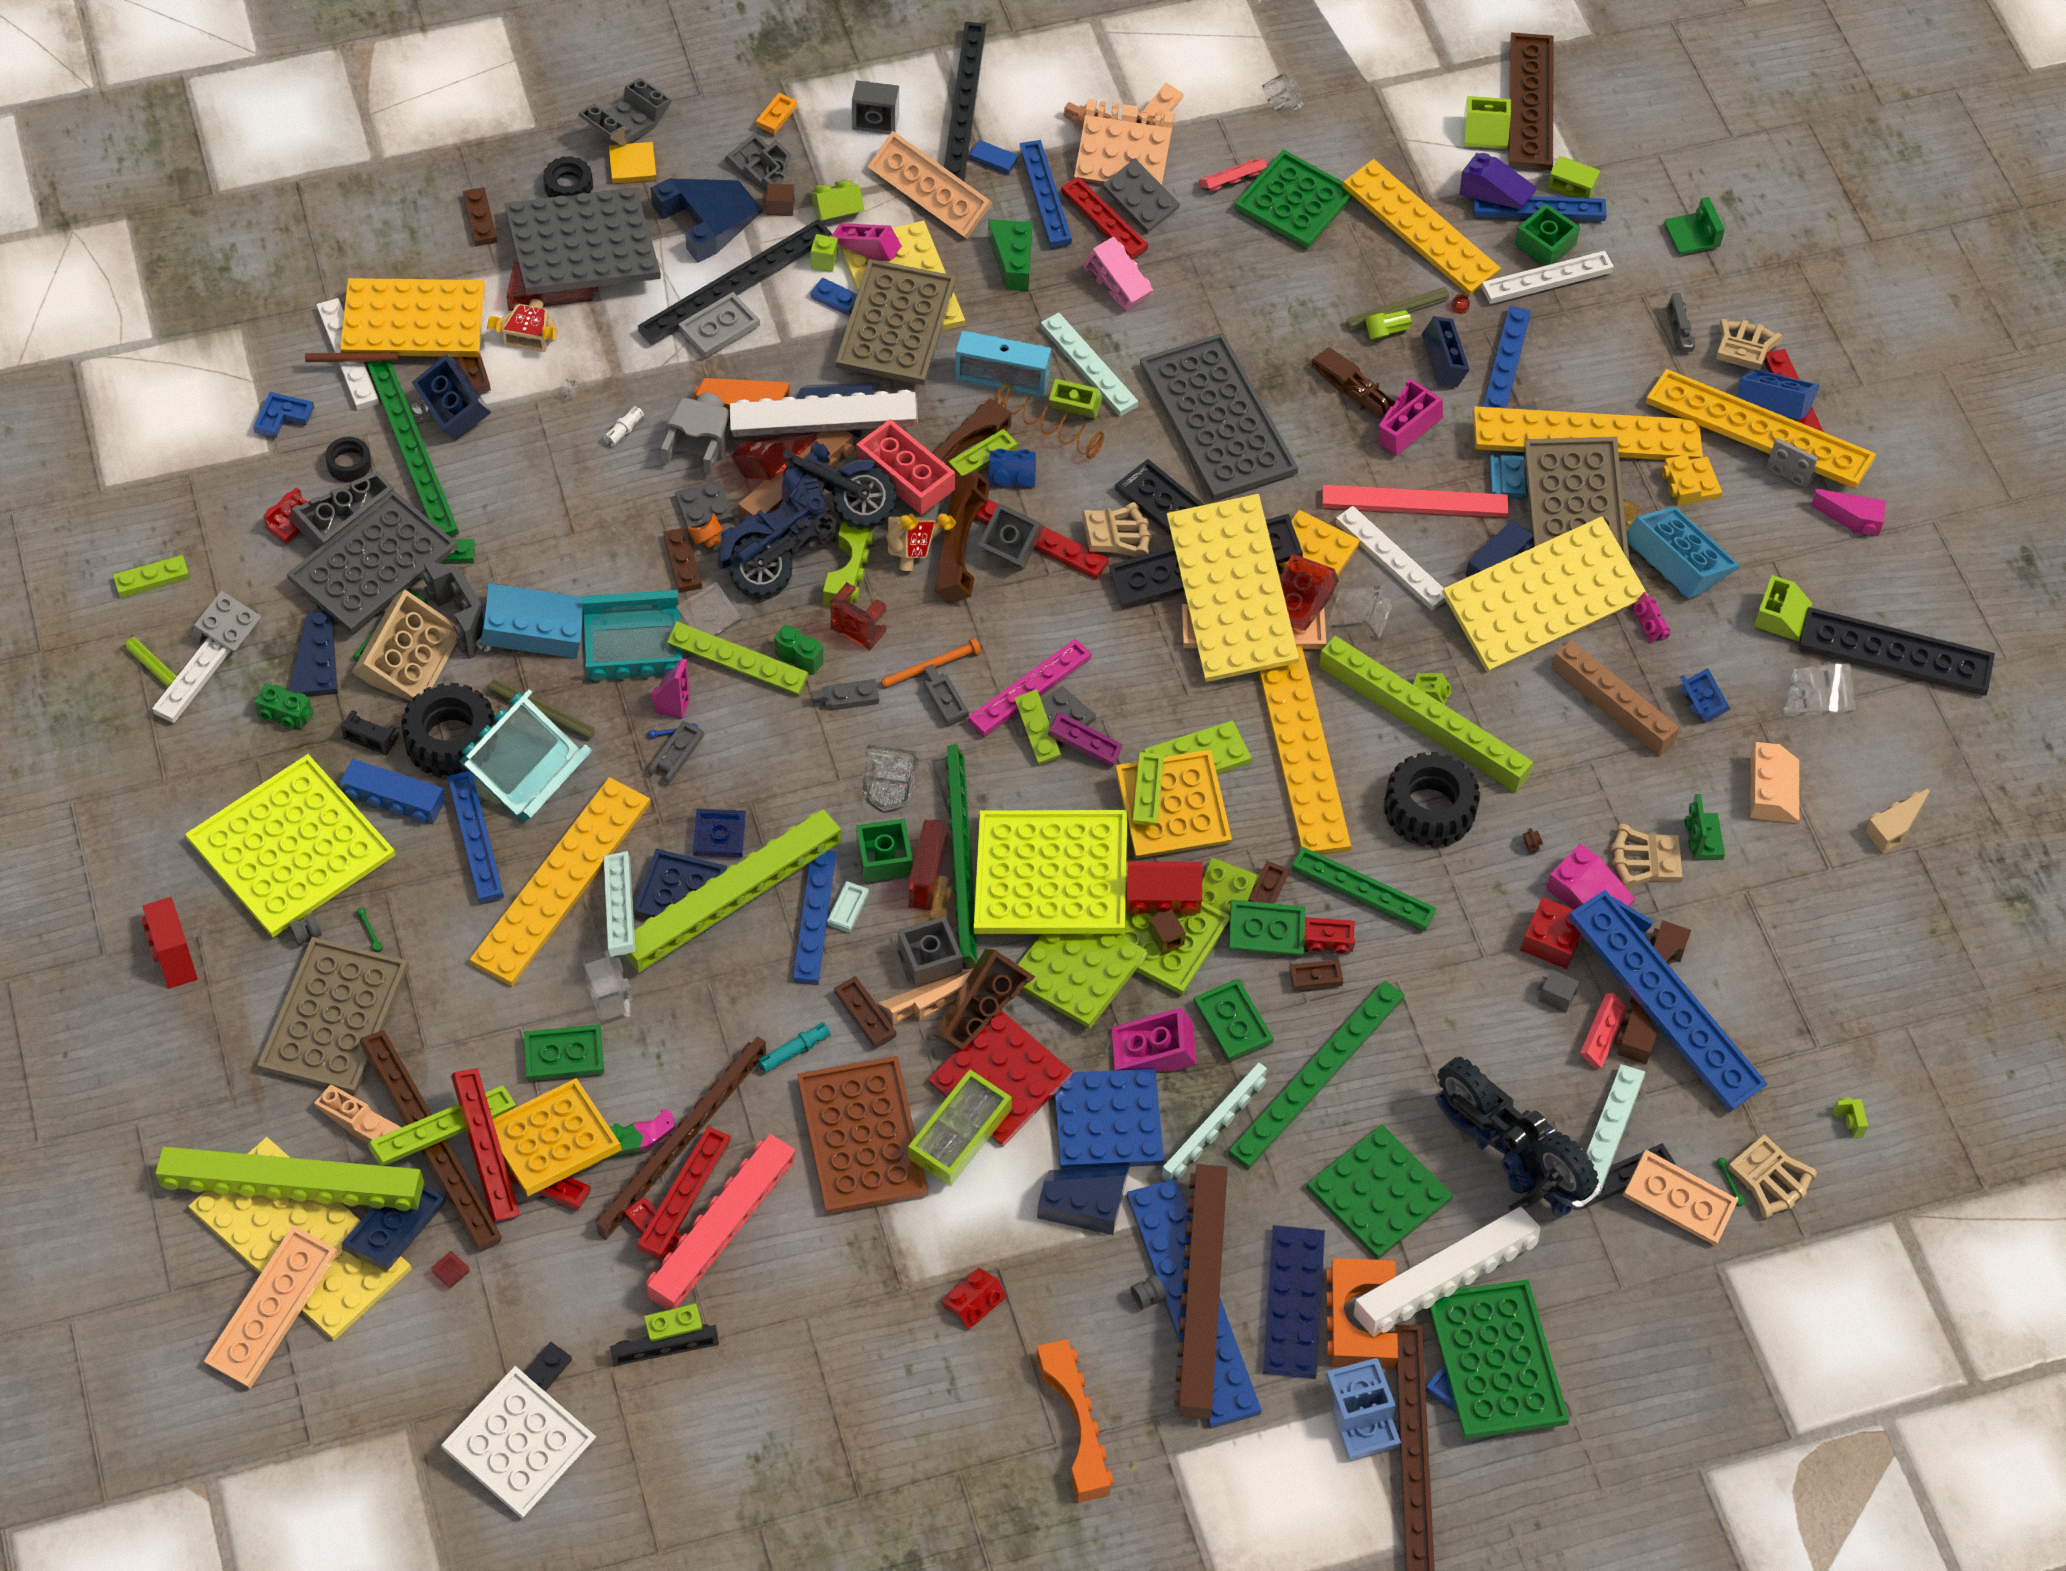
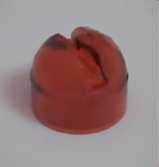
(1460, 304)

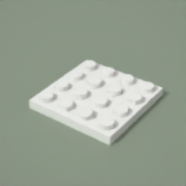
(518, 1442)

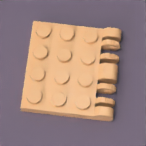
(1113, 143)

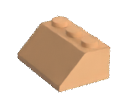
(1774, 784)

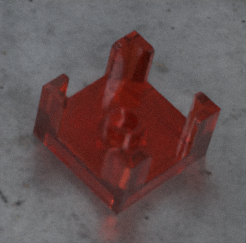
(855, 622)

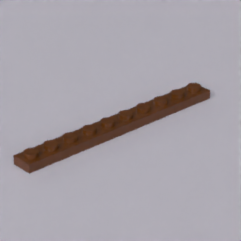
(674, 1144)
(438, 1156)
(1414, 1449)

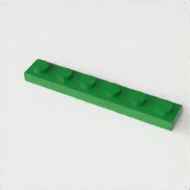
(1364, 889)

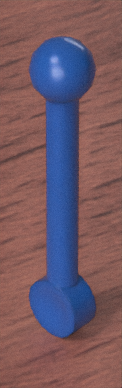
(653, 733)

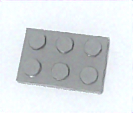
(719, 324)

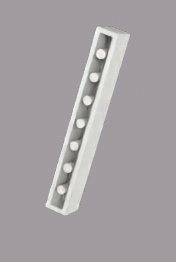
(822, 414)
(1446, 1271)

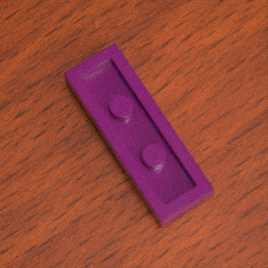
(1085, 739)

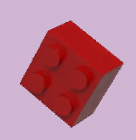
(1552, 934)

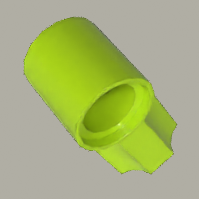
(1383, 324)

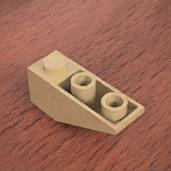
(1892, 826)

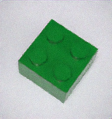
(1547, 235)
(884, 850)

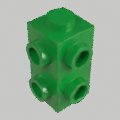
(283, 706)

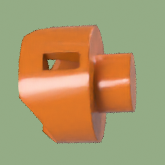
(706, 533)

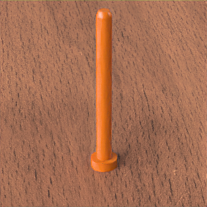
(972, 647)

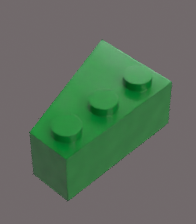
(1012, 250)

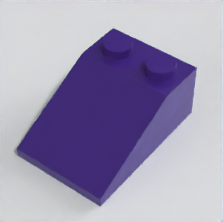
(1495, 182)

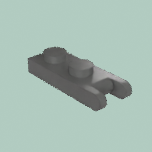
(677, 750)

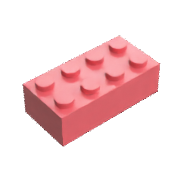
(913, 469)

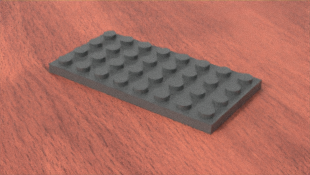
(1218, 416)

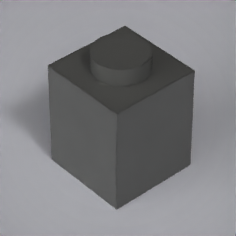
(1558, 990)

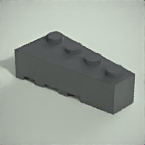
(329, 514)

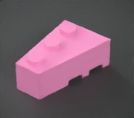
(1118, 273)

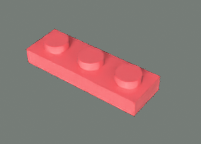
(1233, 174)
(1603, 1030)

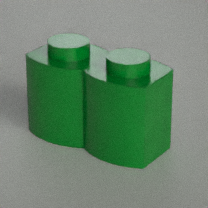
(798, 649)

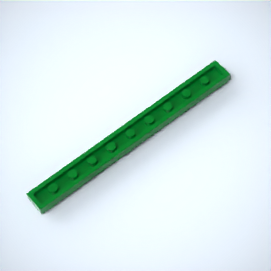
(412, 446)
(961, 848)
(1316, 1075)

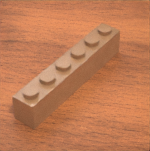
(769, 493)
(1615, 698)

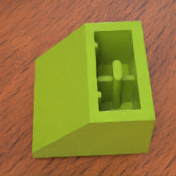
(1487, 122)
(836, 200)
(1783, 609)

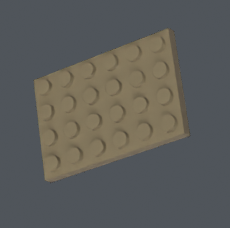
(896, 322)
(1573, 485)
(329, 1007)

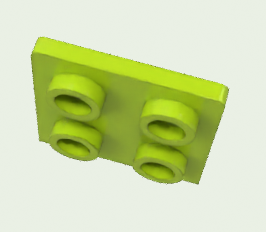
(1226, 883)

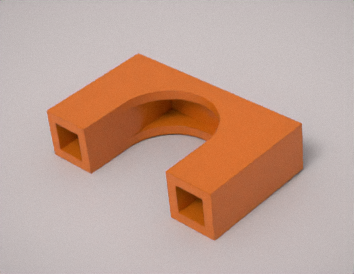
(1347, 1343)

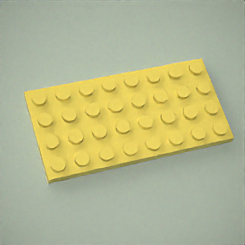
(1232, 588)
(1544, 594)
(258, 1226)

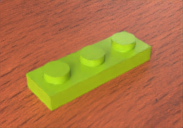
(978, 456)
(151, 576)
(1037, 727)
(1147, 789)

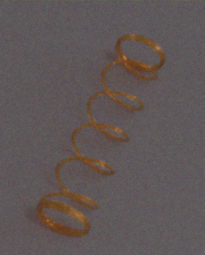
(1098, 444)

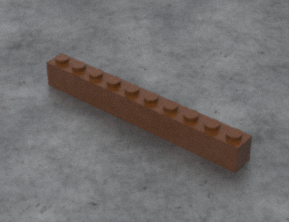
(1202, 1293)

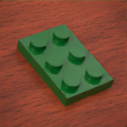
(1266, 928)
(1233, 1020)
(563, 1052)

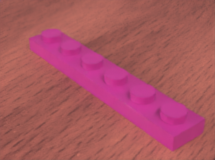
(1040, 678)

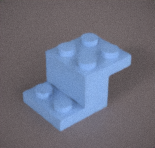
(1363, 1409)

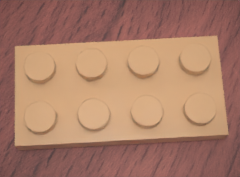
(1680, 1197)

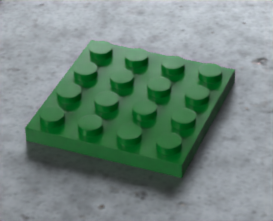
(1294, 199)
(1379, 1191)

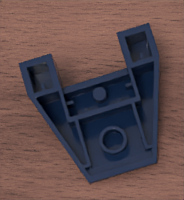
(717, 207)

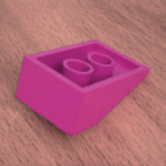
(1583, 877)
(1155, 1042)

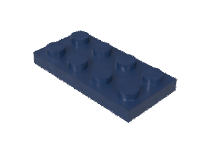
(388, 1231)

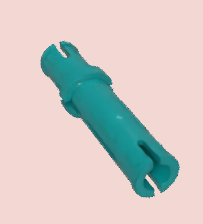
(802, 1042)

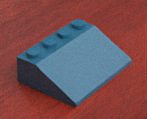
(1680, 551)
(532, 621)

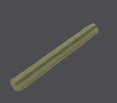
(1408, 304)
(554, 715)

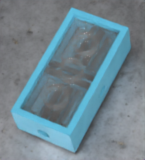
(996, 360)

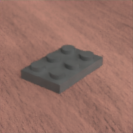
(1141, 195)

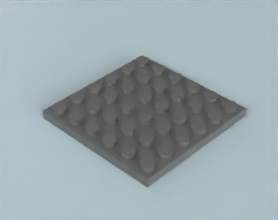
(581, 241)

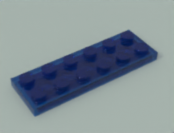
(1294, 1302)

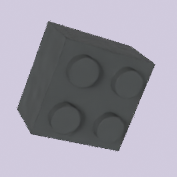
(875, 107)
(1011, 535)
(930, 951)

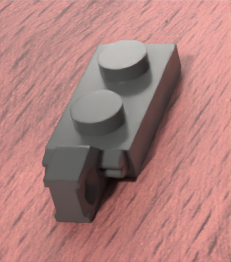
(1679, 324)
(846, 695)
(944, 696)

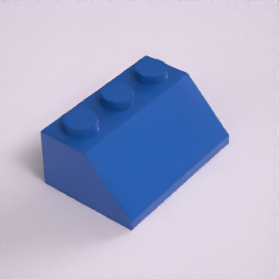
(1778, 393)

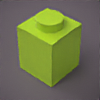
(824, 253)

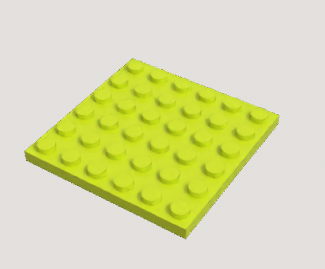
(290, 845)
(1051, 872)

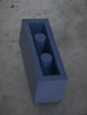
(1445, 351)
(1504, 545)

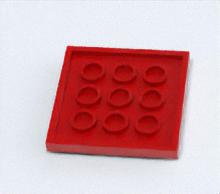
(1011, 1062)

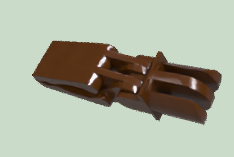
(1347, 378)

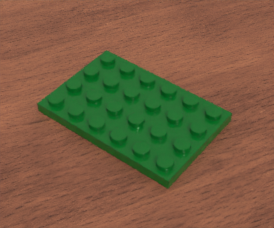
(1497, 1360)

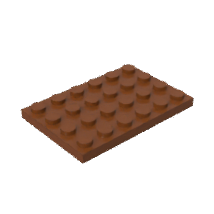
(861, 1134)

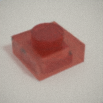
(450, 1269)

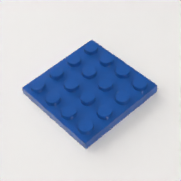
(1109, 1119)

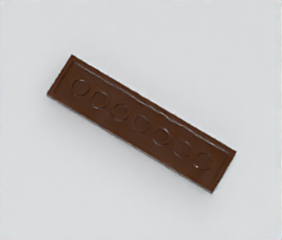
(1531, 101)

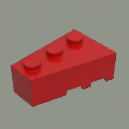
(168, 942)

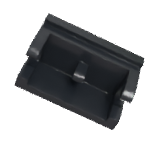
(368, 734)

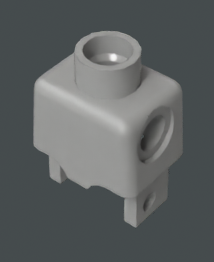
(698, 429)

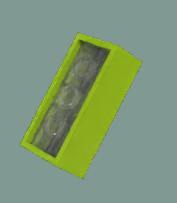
(959, 1128)

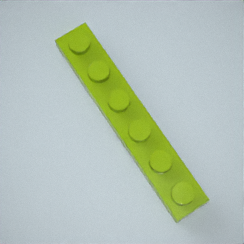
(737, 658)
(433, 1129)

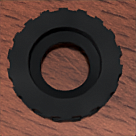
(567, 166)

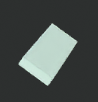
(848, 907)

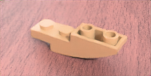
(1165, 100)
(353, 1115)

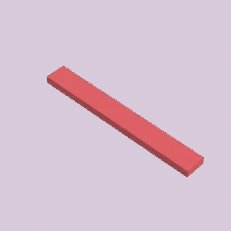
(1415, 501)

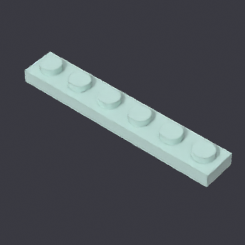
(1089, 364)
(619, 904)
(1614, 1119)
(1210, 1128)

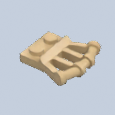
(1745, 352)
(1103, 529)
(1662, 857)
(1757, 1166)

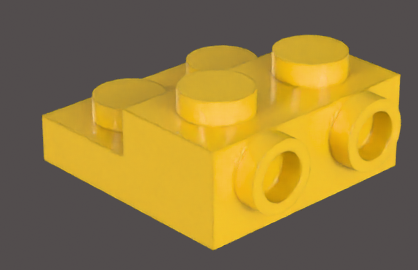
(1690, 479)

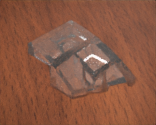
(1820, 690)

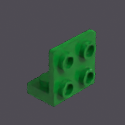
(1696, 230)
(1704, 832)

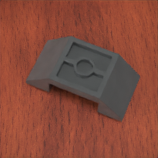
(632, 116)
(447, 585)

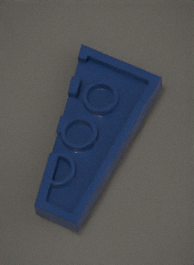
(316, 659)

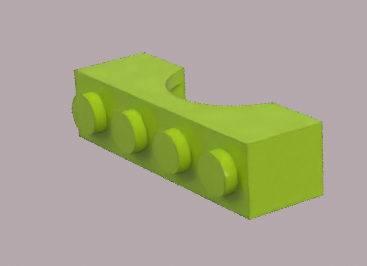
(855, 544)

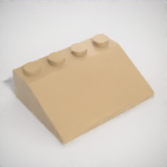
(407, 648)

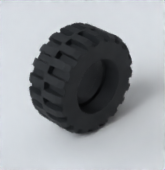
(437, 706)
(1426, 825)

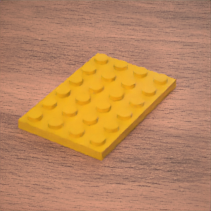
(413, 317)

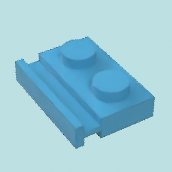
(1507, 476)

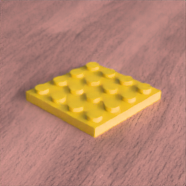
(1189, 806)
(554, 1137)

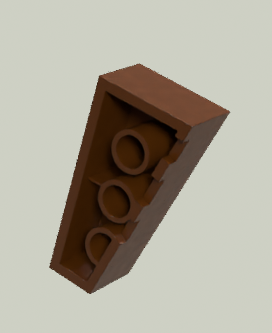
(982, 997)

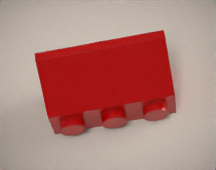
(1163, 887)

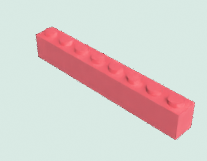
(720, 1223)

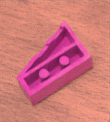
(1409, 417)

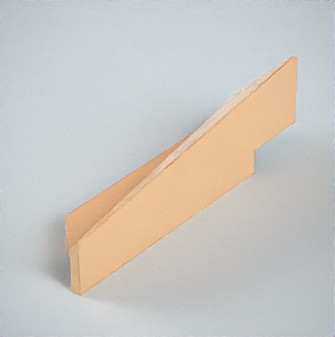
(925, 999)

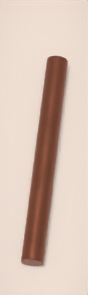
(351, 357)

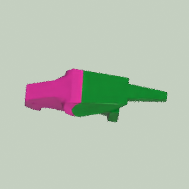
(643, 1135)

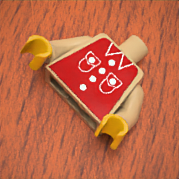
(526, 326)
(911, 536)

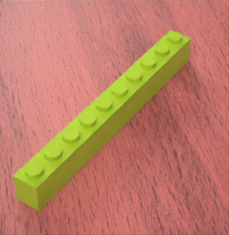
(1425, 714)
(733, 889)
(290, 1178)

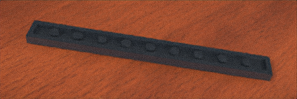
(965, 99)
(733, 281)

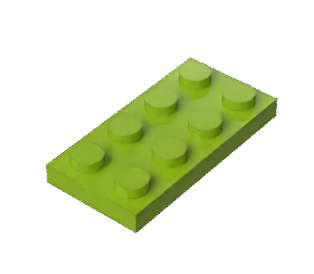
(1223, 741)

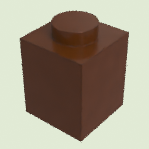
(779, 199)
(1166, 931)

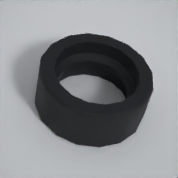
(344, 445)

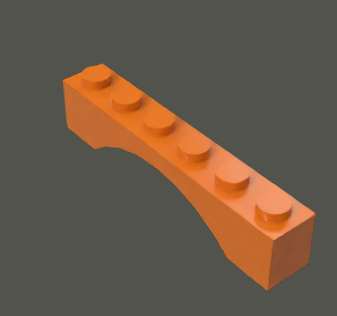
(1059, 1371)

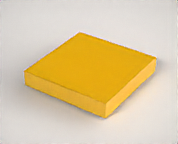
(632, 162)

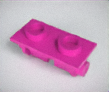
(1648, 616)

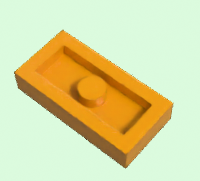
(776, 113)

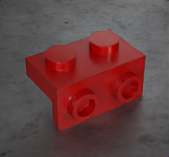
(277, 519)
(1329, 935)
(974, 1297)

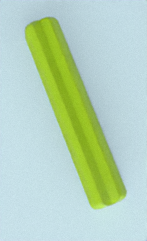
(150, 661)

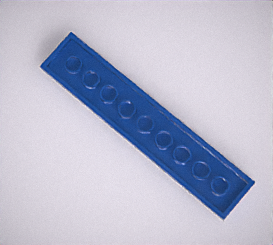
(1667, 1000)
(1162, 1226)

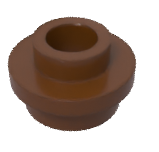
(1532, 840)

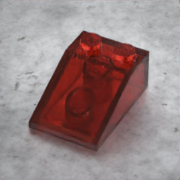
(765, 457)
(1306, 589)

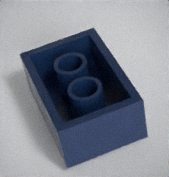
(451, 397)

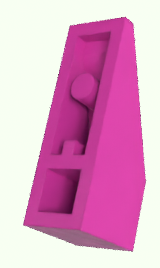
(872, 241)
(1853, 511)
(673, 692)

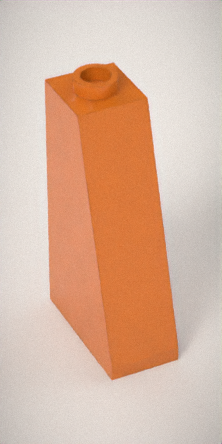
(732, 390)

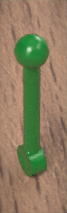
(377, 945)
(1721, 1162)

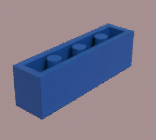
(392, 791)

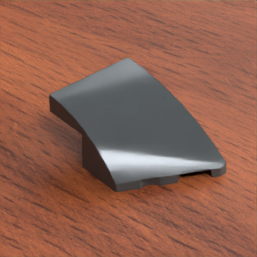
(760, 162)

